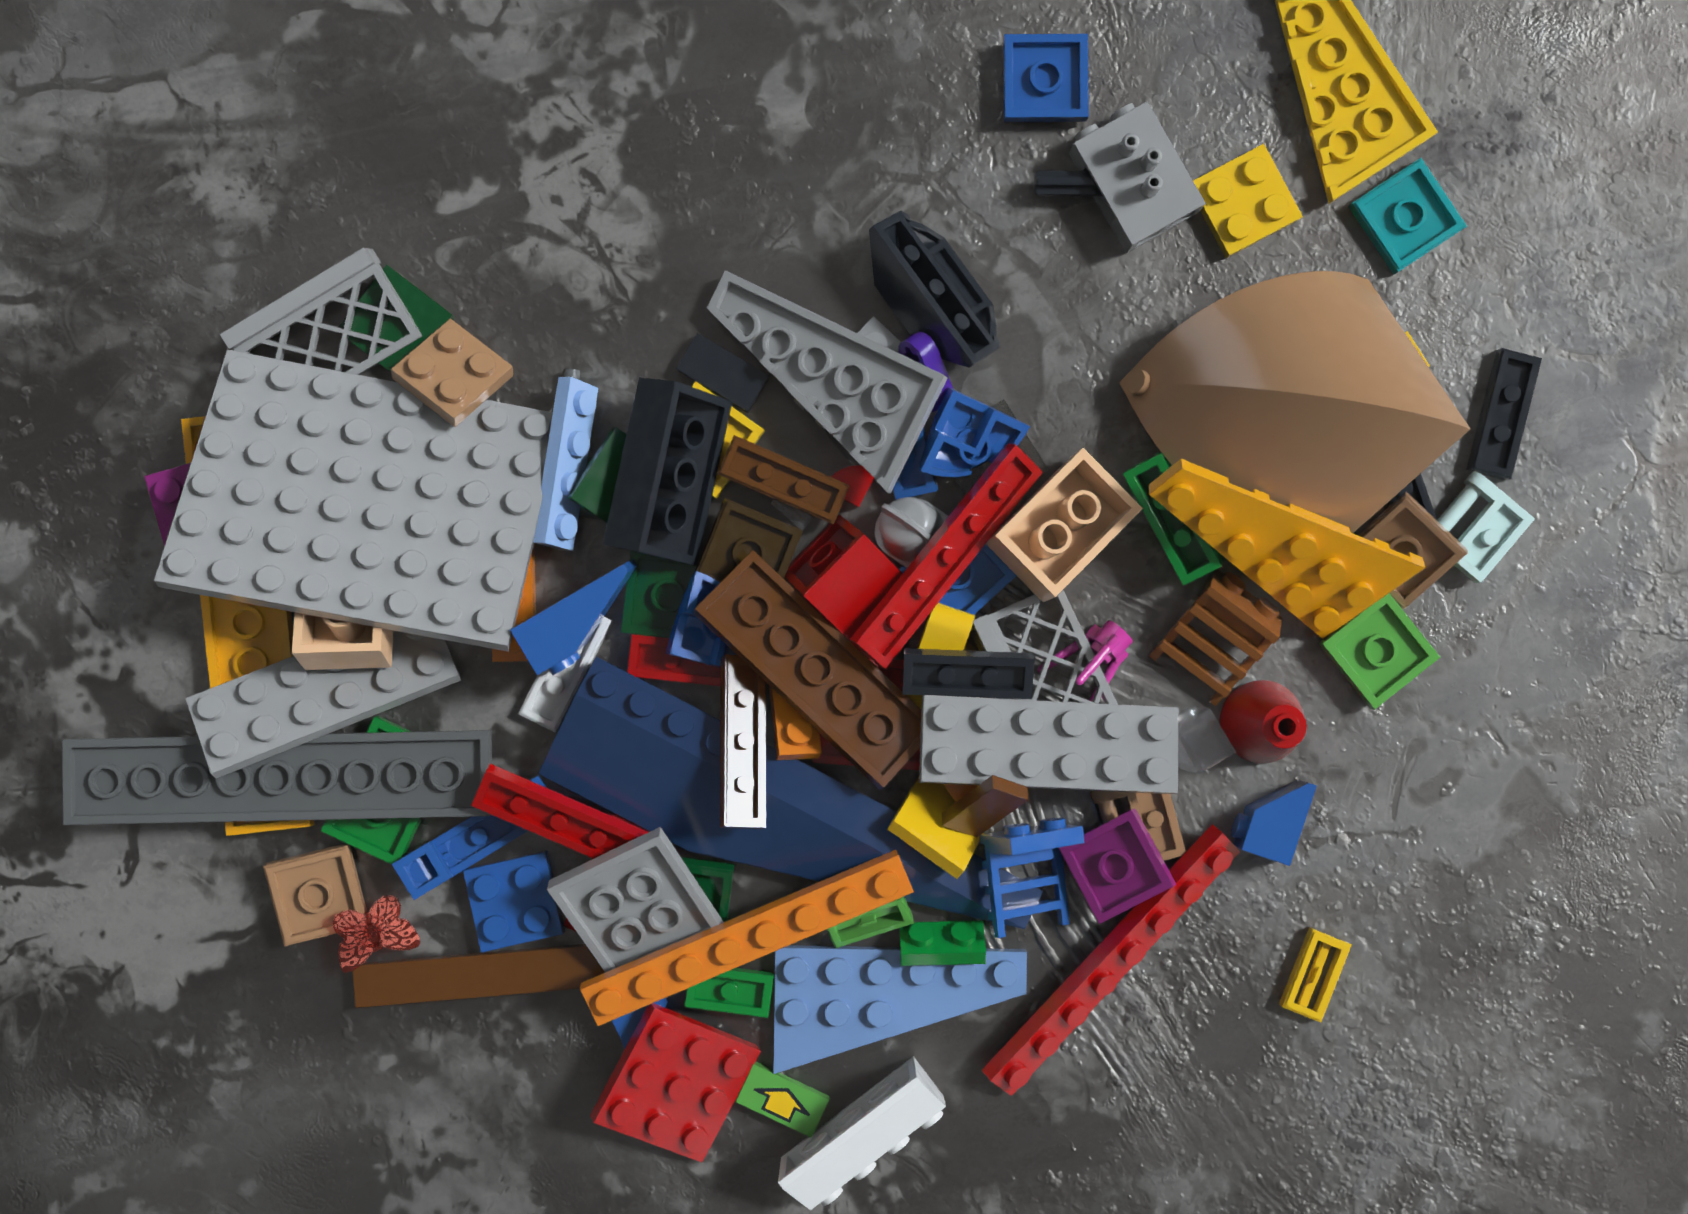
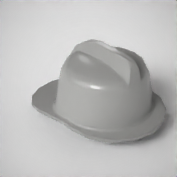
(907, 527)

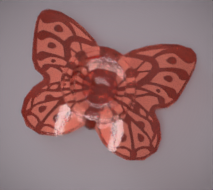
(372, 932)

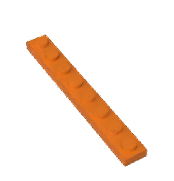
(746, 938)

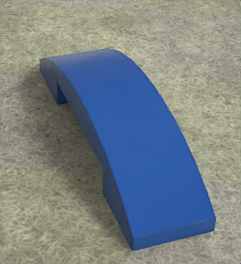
(455, 851)

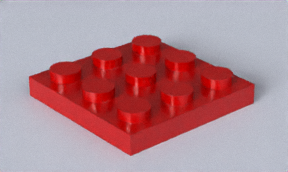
(675, 1082)

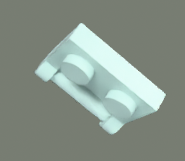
(1492, 530)

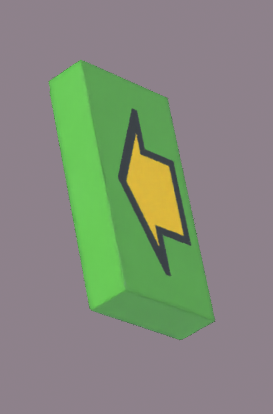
(783, 1099)

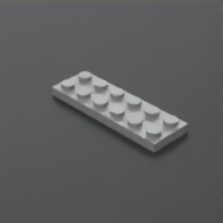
(293, 705)
(1049, 744)

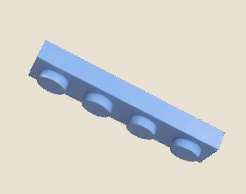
(565, 462)

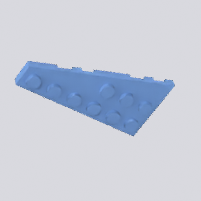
(862, 994)

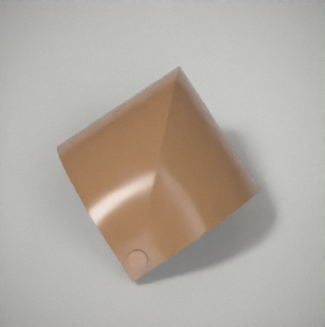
(1298, 395)

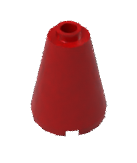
(1263, 721)

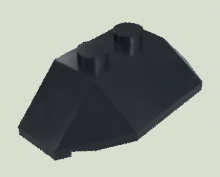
(932, 289)

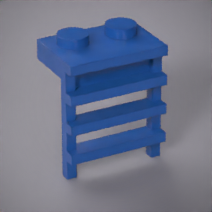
(1026, 845)

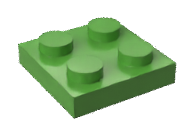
(1379, 651)

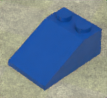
(558, 632)

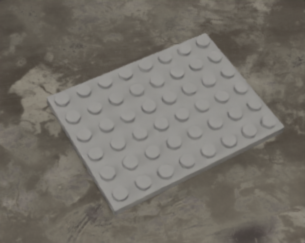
(359, 503)

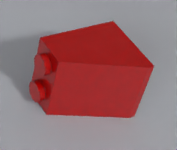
(843, 575)

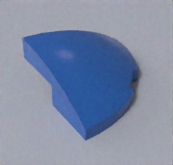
(967, 435)
(689, 635)

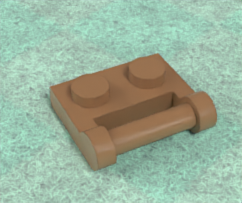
(1155, 812)

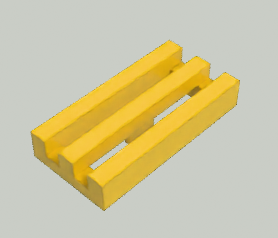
(1299, 970)

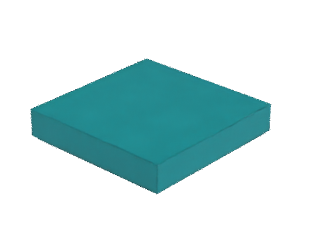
(1407, 216)

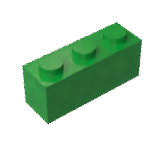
(1185, 549)

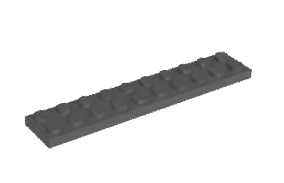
(318, 780)

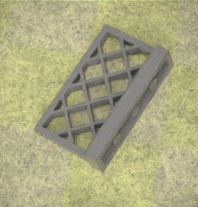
(314, 297)
(989, 637)

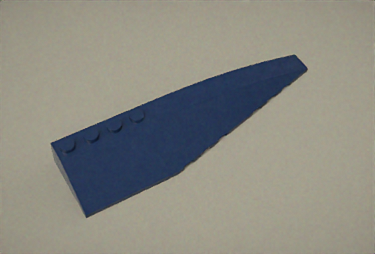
(661, 768)

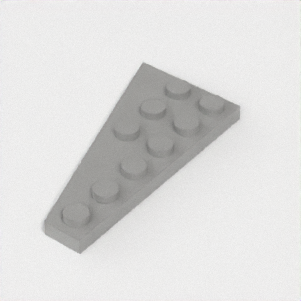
(847, 382)

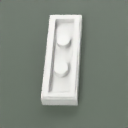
(552, 695)

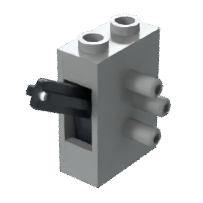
(1130, 175)

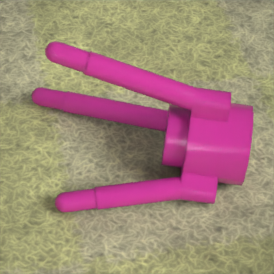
(1107, 645)

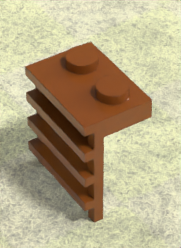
(1235, 615)

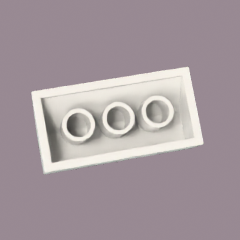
(861, 1135)

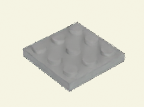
(633, 900)

